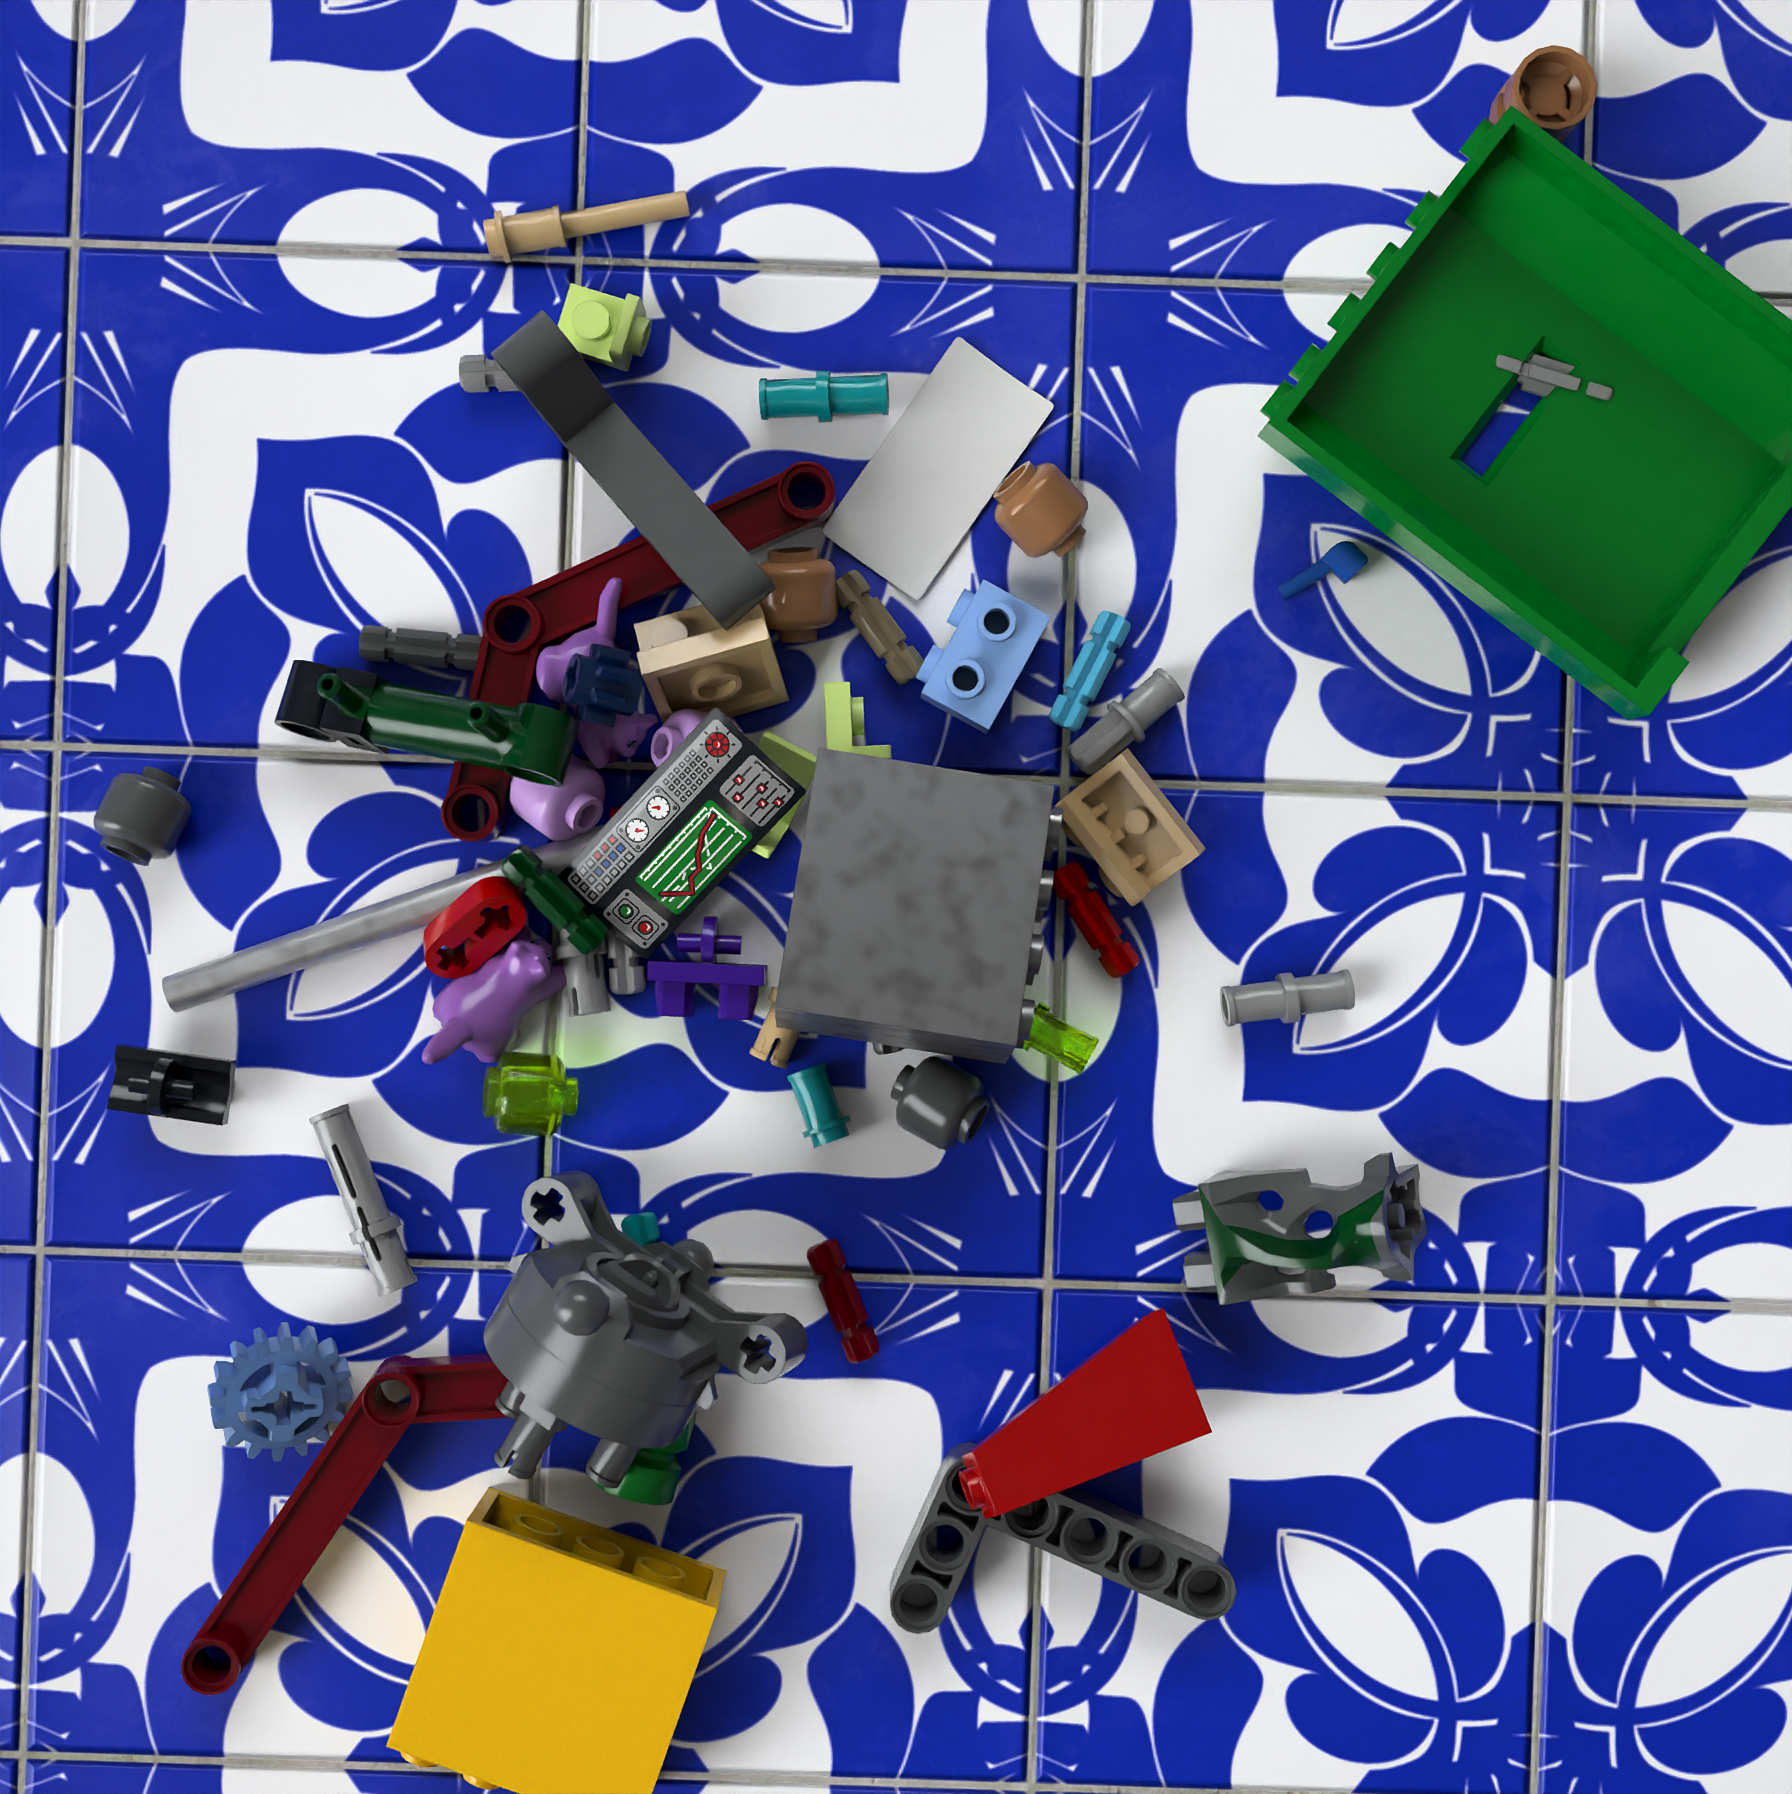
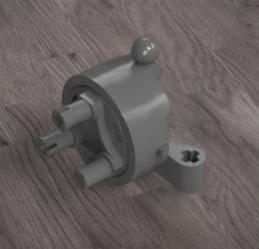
(616, 1335)

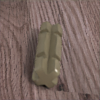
(878, 627)

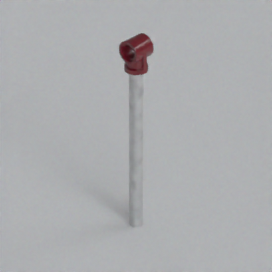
(345, 932)

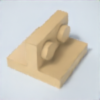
(703, 667)

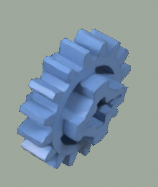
(306, 1401)

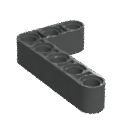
(632, 471)
(1050, 1531)

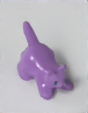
(599, 742)
(488, 1006)

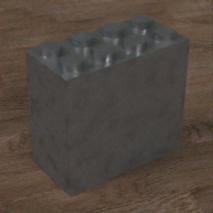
(918, 907)

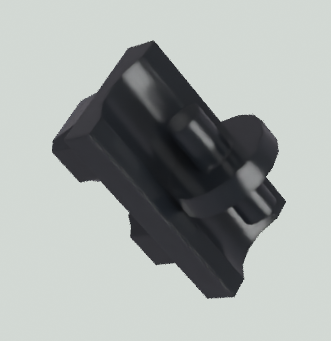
(172, 1084)

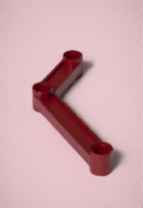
(570, 604)
(440, 1392)

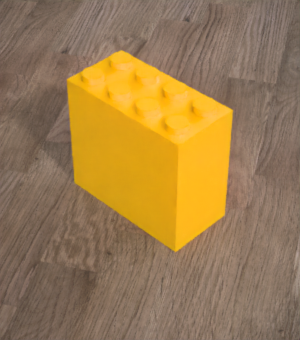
(555, 1654)

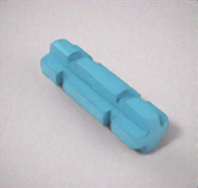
(1089, 670)

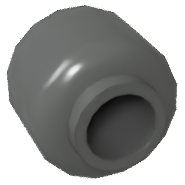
(142, 816)
(940, 1102)

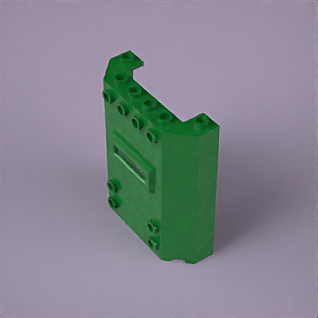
(1599, 518)

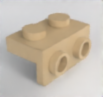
(1128, 828)

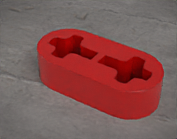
(468, 923)

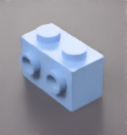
(983, 655)

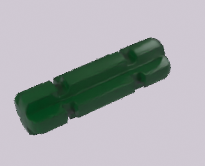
(554, 899)

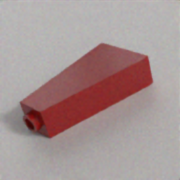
(1096, 1419)

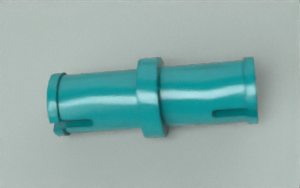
(824, 396)

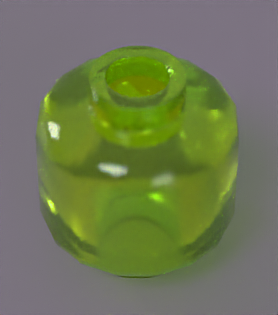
(528, 1094)

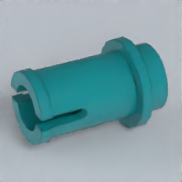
(819, 1105)

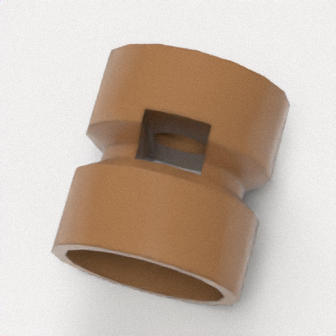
(1551, 89)

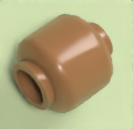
(1040, 510)
(803, 593)

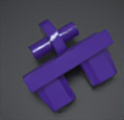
(678, 979)

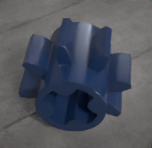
(602, 685)

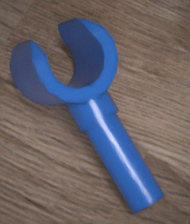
(1342, 560)

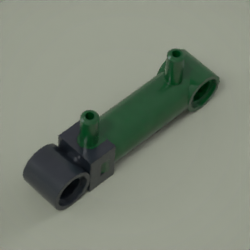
(376, 715)

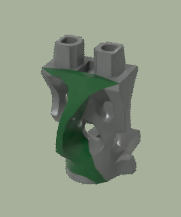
(1373, 1227)

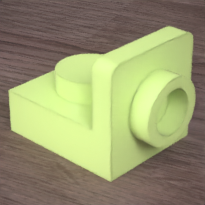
(605, 326)
(846, 719)

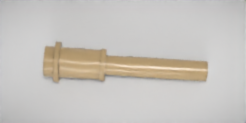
(551, 228)

